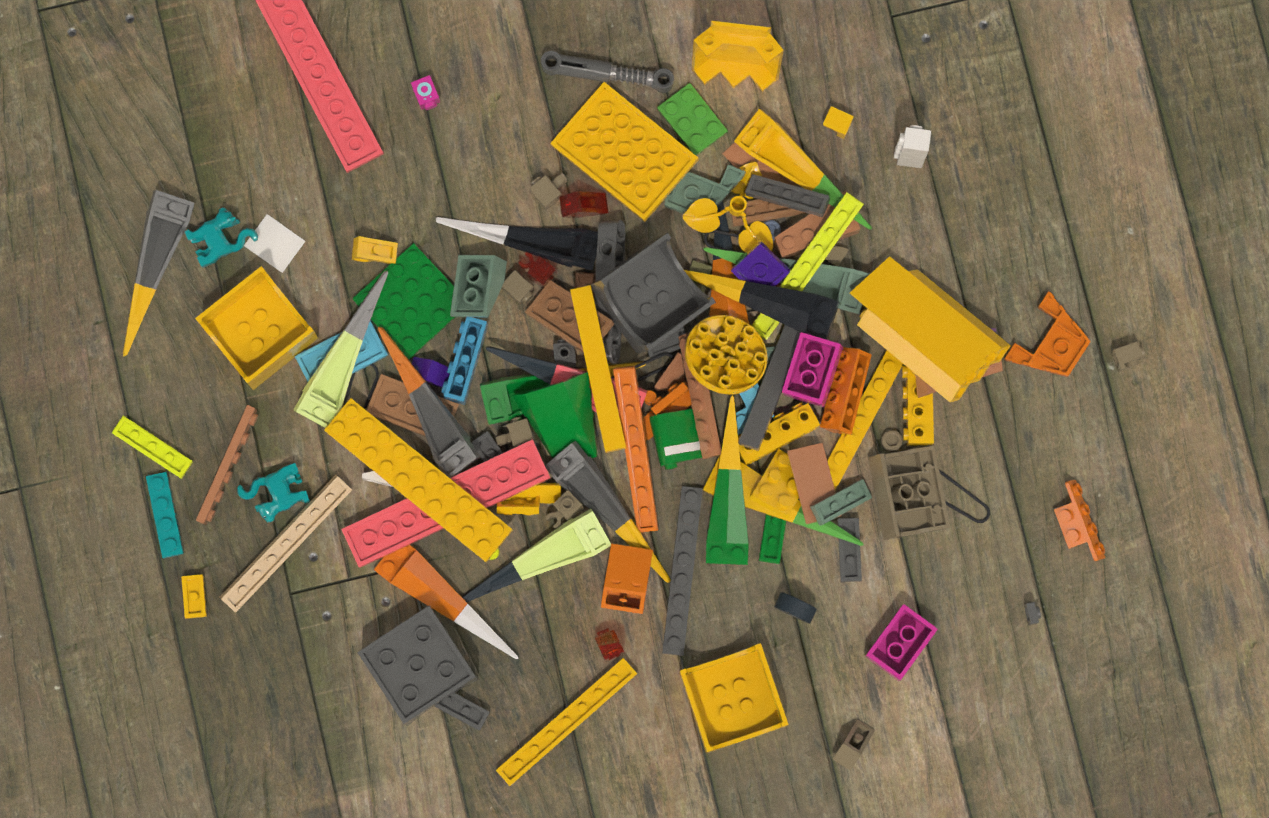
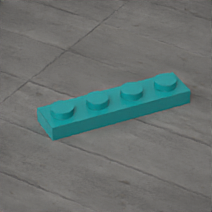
(164, 515)

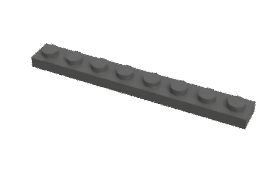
(682, 571)

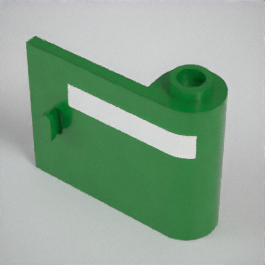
(675, 438)

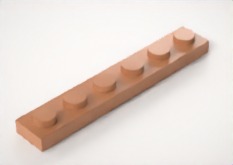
(702, 411)
(224, 472)

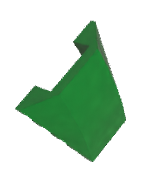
(561, 414)

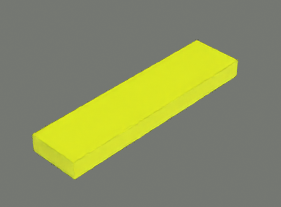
(152, 447)

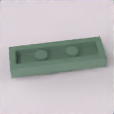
(841, 502)

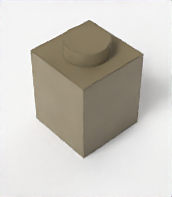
(518, 288)

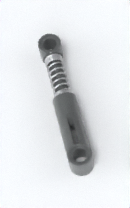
(604, 71)

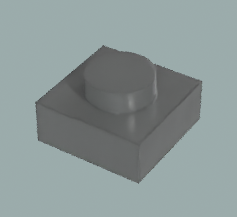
(1032, 613)

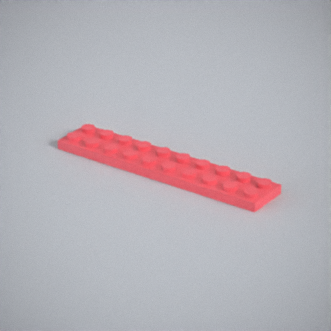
(321, 81)
(406, 523)

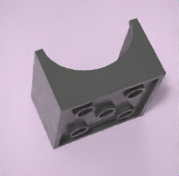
(650, 295)
(417, 665)

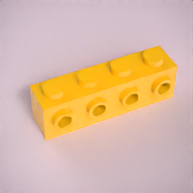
(917, 413)
(782, 432)

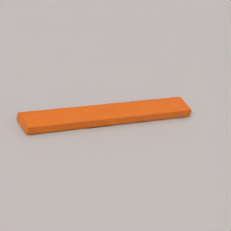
(636, 448)

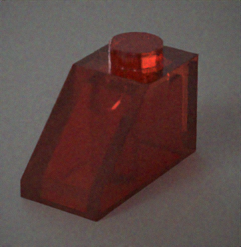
(583, 204)
(609, 644)

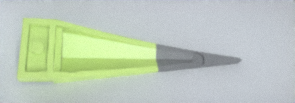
(327, 388)

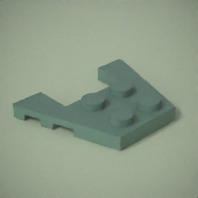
(696, 187)

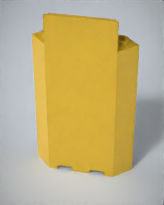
(737, 54)
(927, 329)

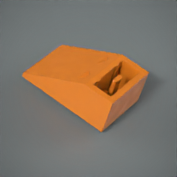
(626, 578)

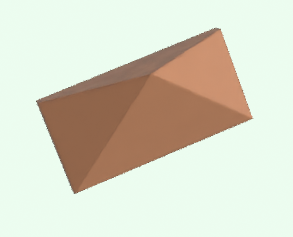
(672, 375)

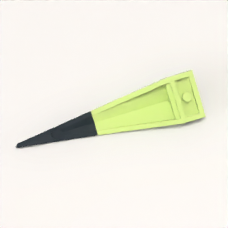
(569, 543)

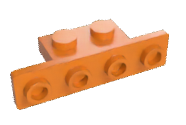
(676, 400)
(1077, 524)

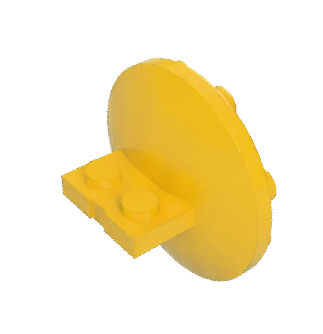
(725, 354)

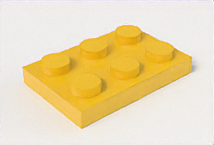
(777, 486)

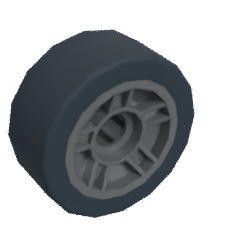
(795, 607)

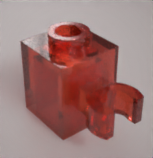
(540, 271)

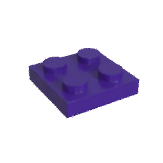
(761, 267)

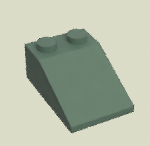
(477, 285)

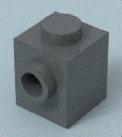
(564, 354)

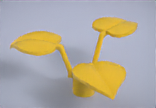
(704, 218)

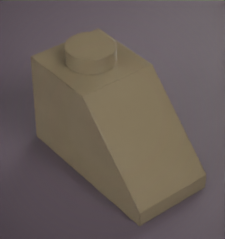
(853, 744)

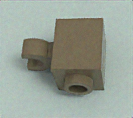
(546, 191)
(518, 433)
(567, 507)

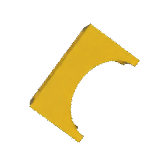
(257, 328)
(733, 698)

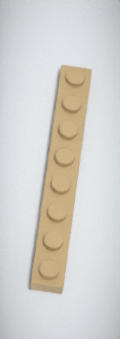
(285, 543)

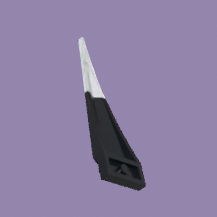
(560, 245)

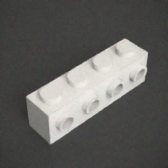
(912, 147)

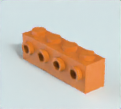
(846, 391)

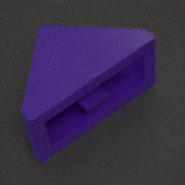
(431, 371)

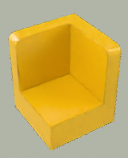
(838, 121)

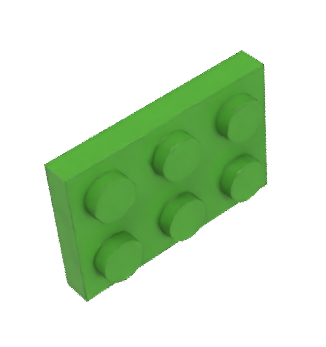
(692, 119)

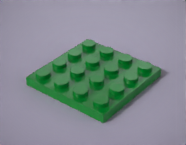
(412, 301)

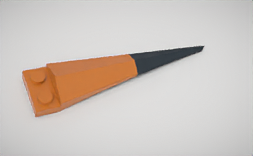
(722, 267)

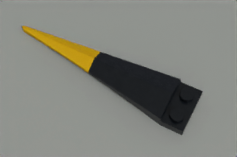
(794, 308)

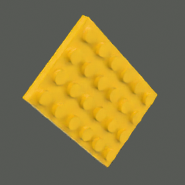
(624, 151)

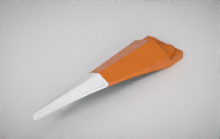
(416, 577)

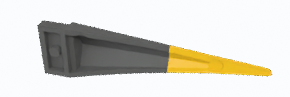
(162, 231)
(585, 481)

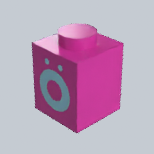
(425, 93)

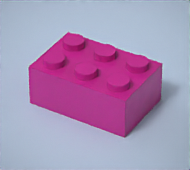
(812, 369)
(901, 642)

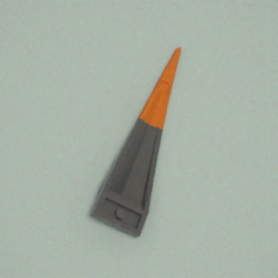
(445, 436)

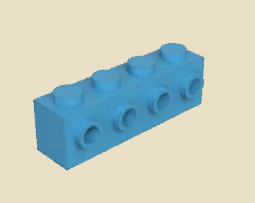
(465, 361)

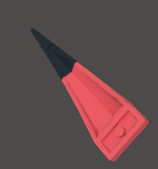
(551, 372)

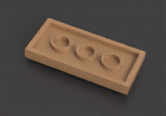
(556, 312)
(393, 405)

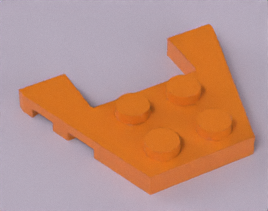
(1059, 348)

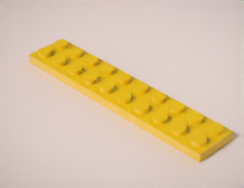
(418, 480)

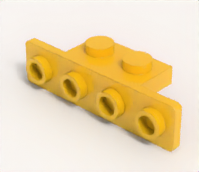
(529, 500)

